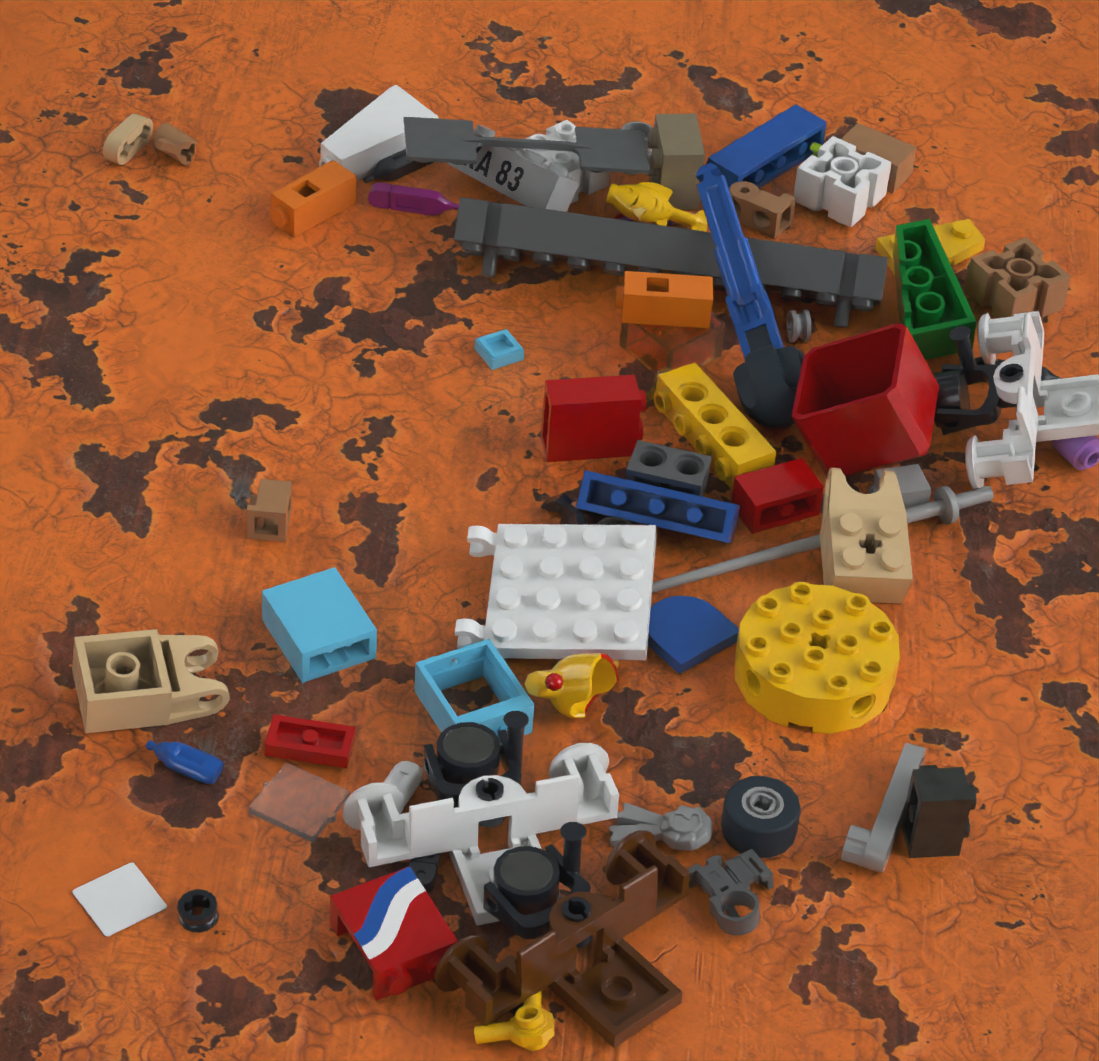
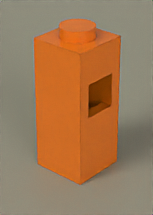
(313, 198)
(665, 299)

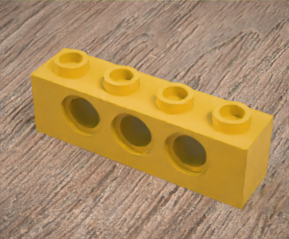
(712, 423)

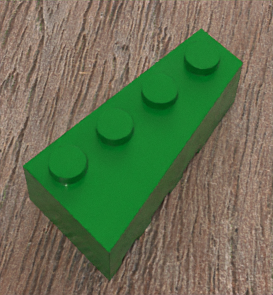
(928, 290)

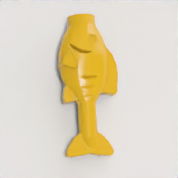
(649, 204)

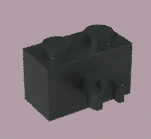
(937, 811)

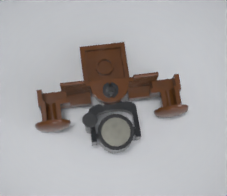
(614, 995)

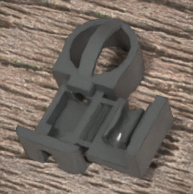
(731, 888)

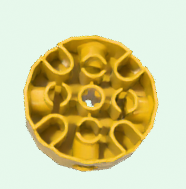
(816, 657)

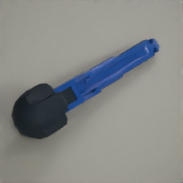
(770, 371)

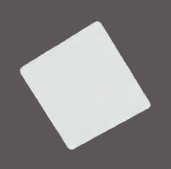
(119, 899)

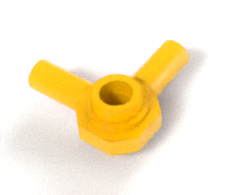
(529, 1027)

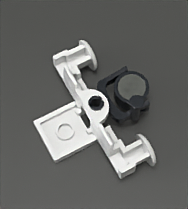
(467, 778)

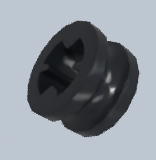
(193, 899)

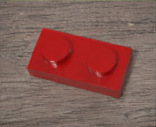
(310, 741)

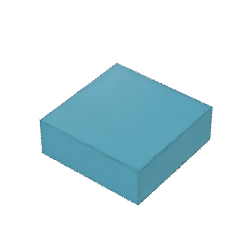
(499, 349)

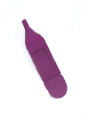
(409, 199)

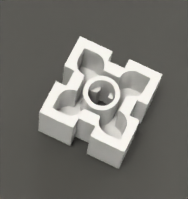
(565, 131)
(841, 181)

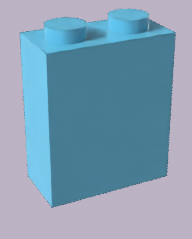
(319, 624)

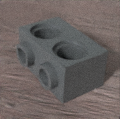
(669, 468)

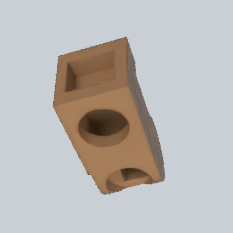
(762, 209)

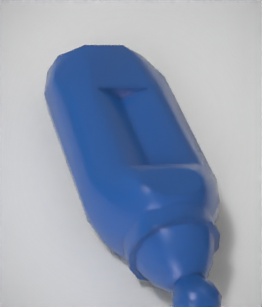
(188, 760)

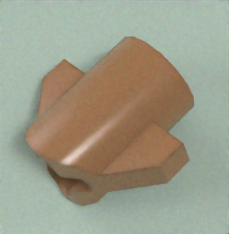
(174, 143)

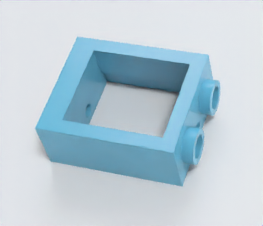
(471, 663)

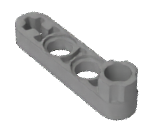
(874, 847)

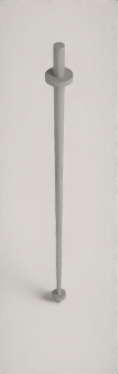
(945, 505)

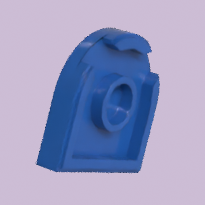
(688, 631)

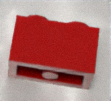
(777, 495)

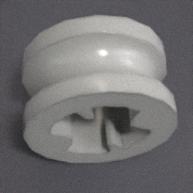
(799, 326)

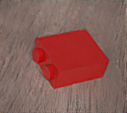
(591, 417)

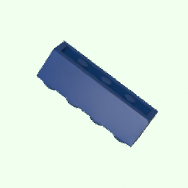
(771, 148)
(658, 506)

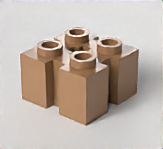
(1017, 281)

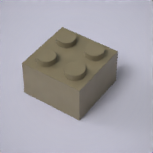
(676, 157)

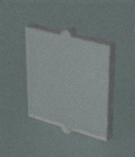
(299, 802)

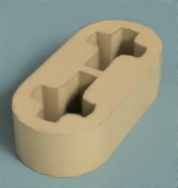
(127, 139)

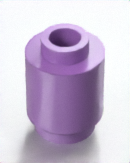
(1079, 452)

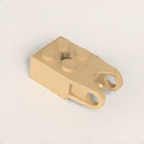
(866, 539)
(143, 679)

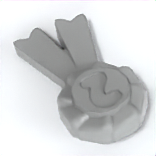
(679, 829)

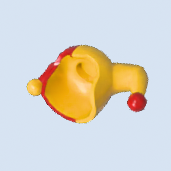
(575, 682)

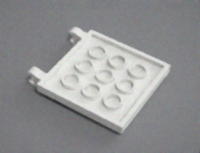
(565, 590)

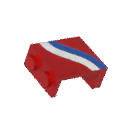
(394, 930)

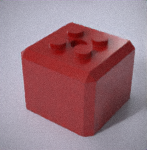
(866, 401)

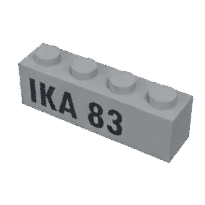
(521, 175)

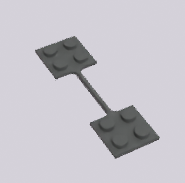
(456, 144)

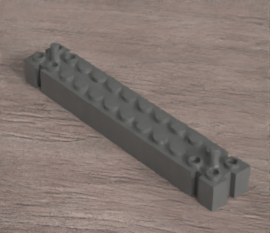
(624, 245)

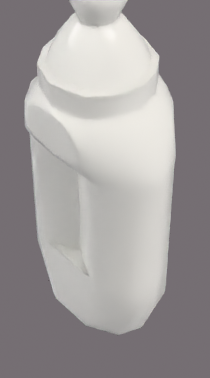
(406, 778)

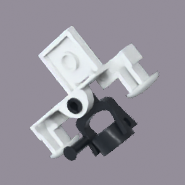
(1068, 403)

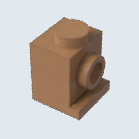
(270, 511)

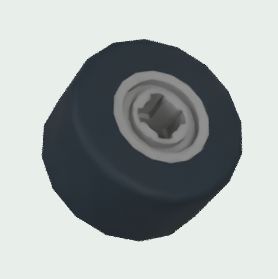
(760, 816)

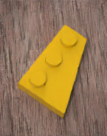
(957, 238)

